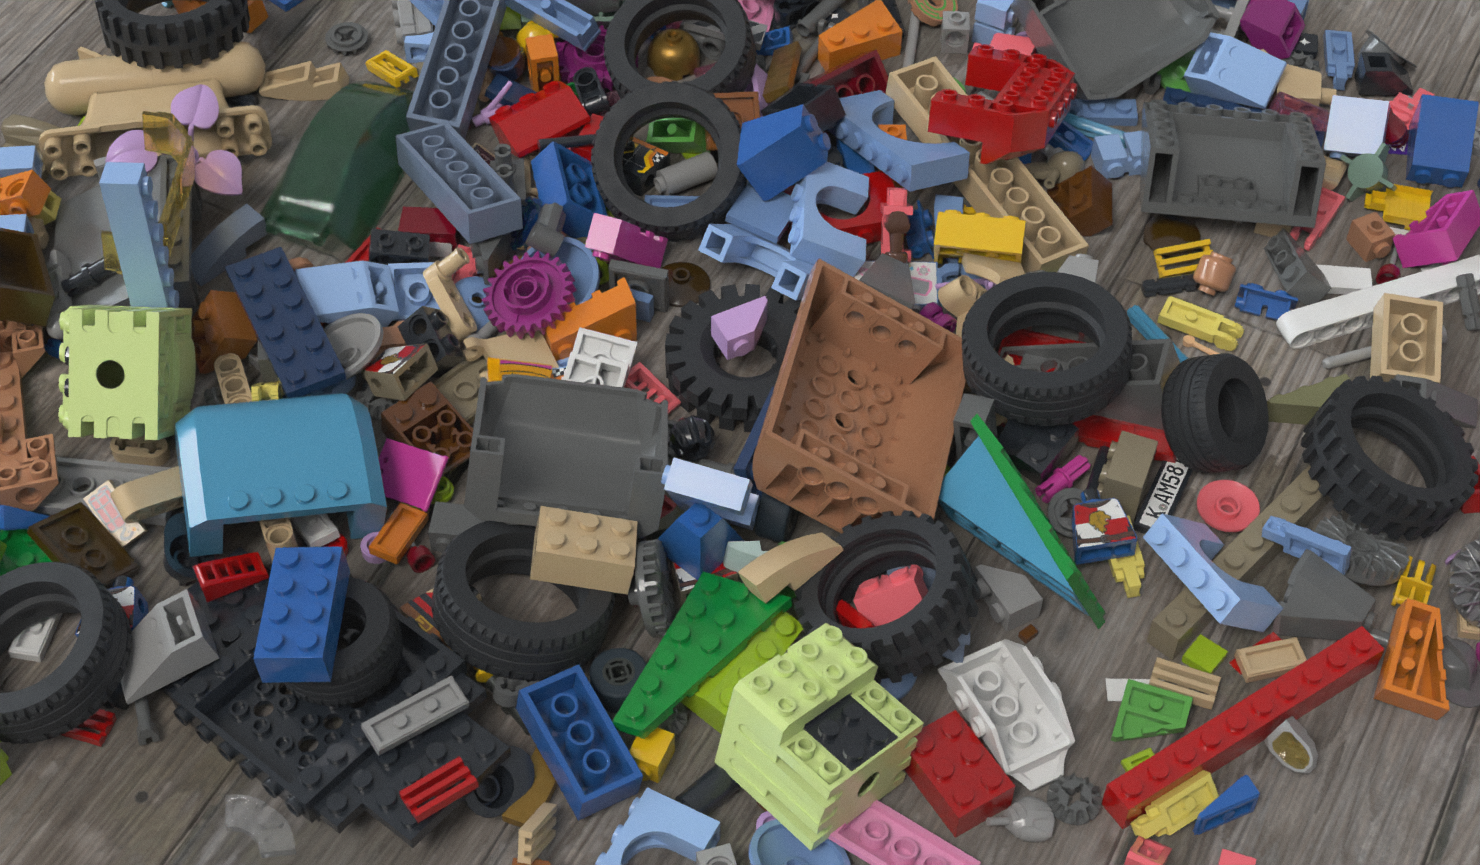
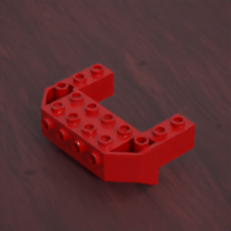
(1022, 116)

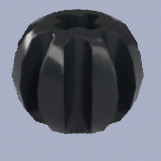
(692, 438)

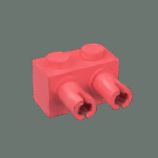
(890, 596)

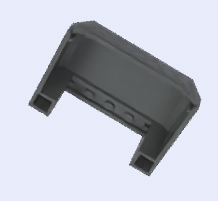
(1114, 41)
(566, 450)

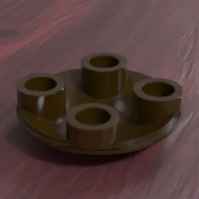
(1170, 231)

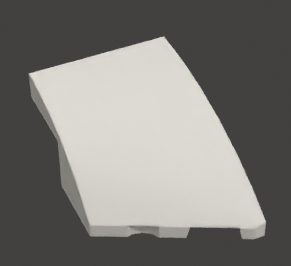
(600, 359)

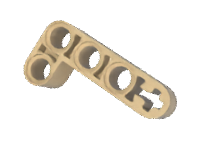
(958, 298)
(149, 495)

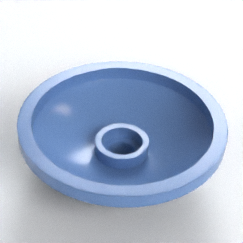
(580, 264)
(778, 846)

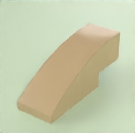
(304, 82)
(788, 565)

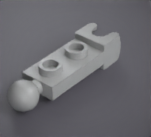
(59, 270)

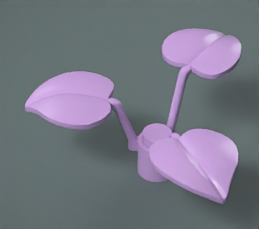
(193, 107)

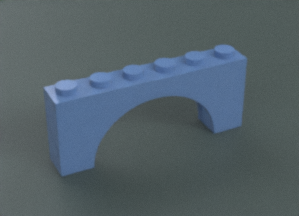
(906, 162)

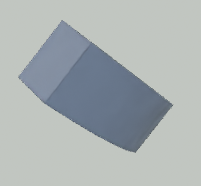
(227, 243)

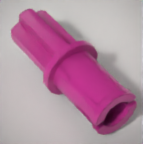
(1063, 478)

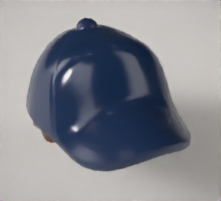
(507, 58)

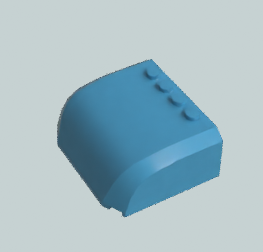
(277, 464)

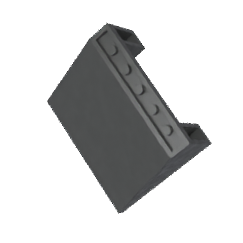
(1230, 164)
(80, 240)

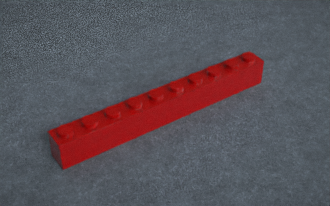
(1243, 724)

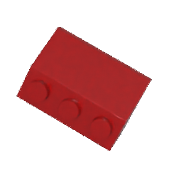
(538, 116)

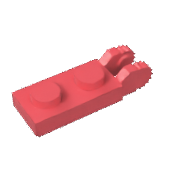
(1329, 205)

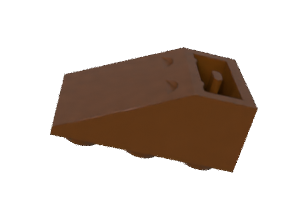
(430, 424)

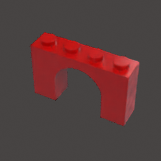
(870, 221)

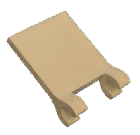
(512, 348)

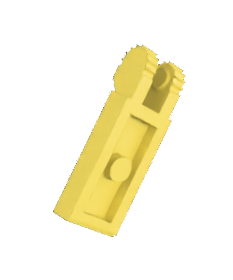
(1200, 323)
(267, 391)

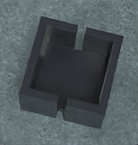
(818, 100)

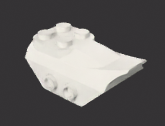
(1013, 710)

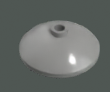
(355, 341)

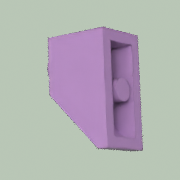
(739, 328)

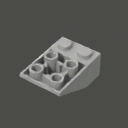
(167, 646)

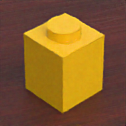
(653, 753)

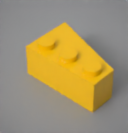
(978, 235)

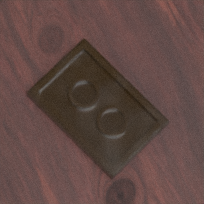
(83, 541)

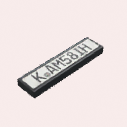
(1163, 494)

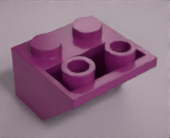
(1272, 26)

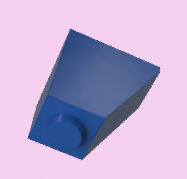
(698, 540)

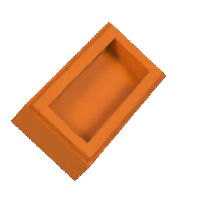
(398, 533)

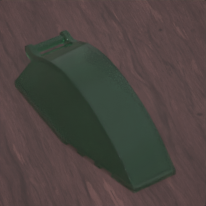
(342, 167)

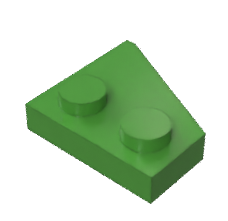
(1150, 712)

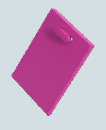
(410, 473)

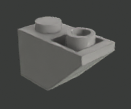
(1008, 595)

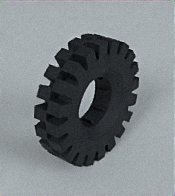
(692, 356)

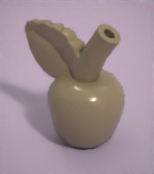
(1059, 167)

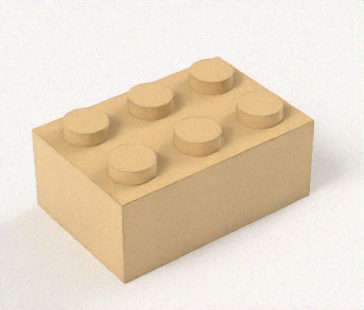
(1406, 338)
(584, 550)

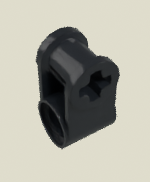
(789, 14)
(590, 91)

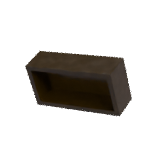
(24, 279)

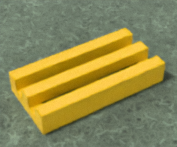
(387, 70)
(1204, 244)

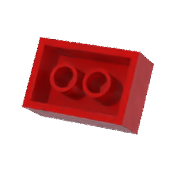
(958, 774)

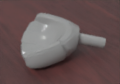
(1027, 819)

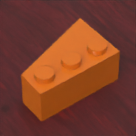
(859, 33)
(606, 313)

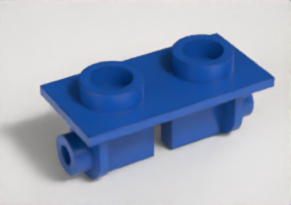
(923, 239)
(1254, 297)

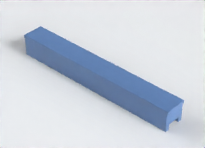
(559, 18)

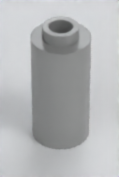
(685, 174)

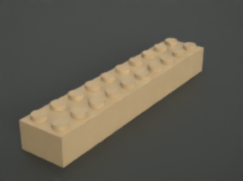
(992, 188)

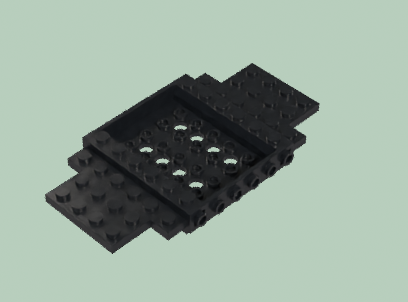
(344, 770)

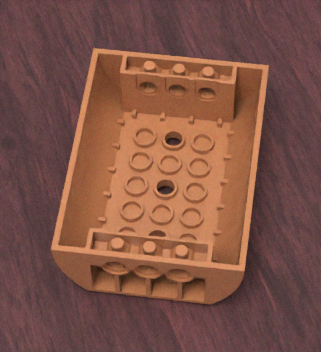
(892, 416)

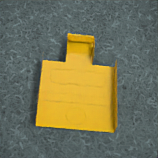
(1401, 206)

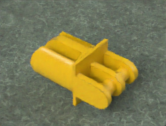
(1413, 586)

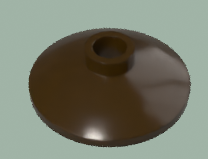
(686, 283)

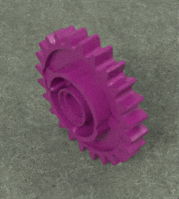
(572, 59)
(529, 295)

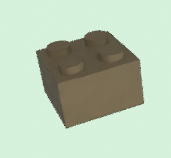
(1127, 471)

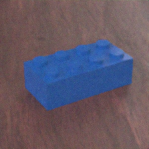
(302, 615)
(578, 742)

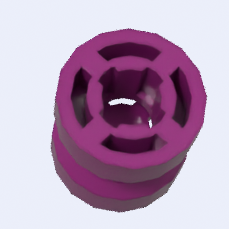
(935, 313)

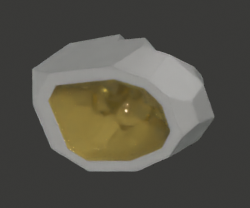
(1293, 746)

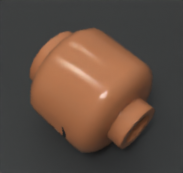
(1214, 273)

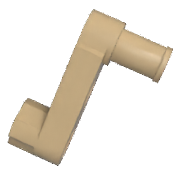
(447, 295)

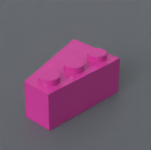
(1442, 233)
(623, 241)

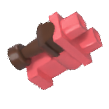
(895, 224)

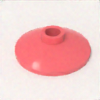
(1231, 497)

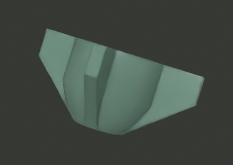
(1368, 172)

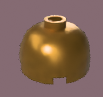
(673, 54)

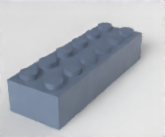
(456, 64)
(459, 182)

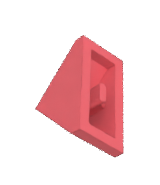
(1147, 853)

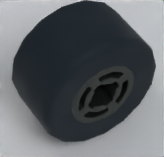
(775, 519)
(614, 676)

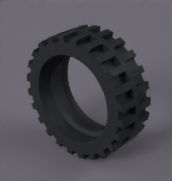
(171, 38)
(1366, 489)
(886, 544)

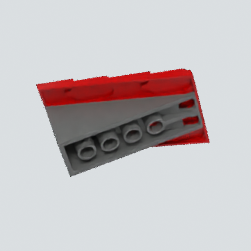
(1135, 408)

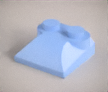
(411, 288)

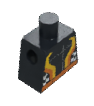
(642, 164)

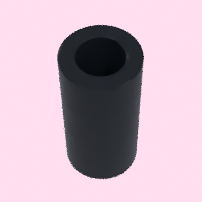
(709, 791)

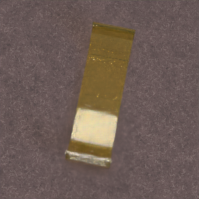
(163, 135)

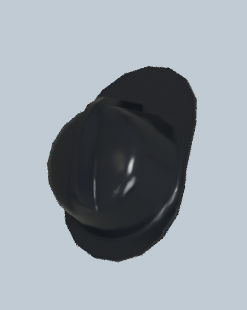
(176, 551)
(503, 786)

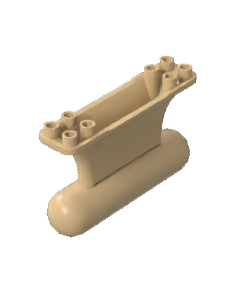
(118, 93)

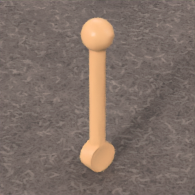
(1189, 341)

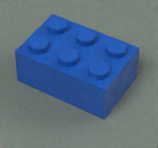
(568, 181)

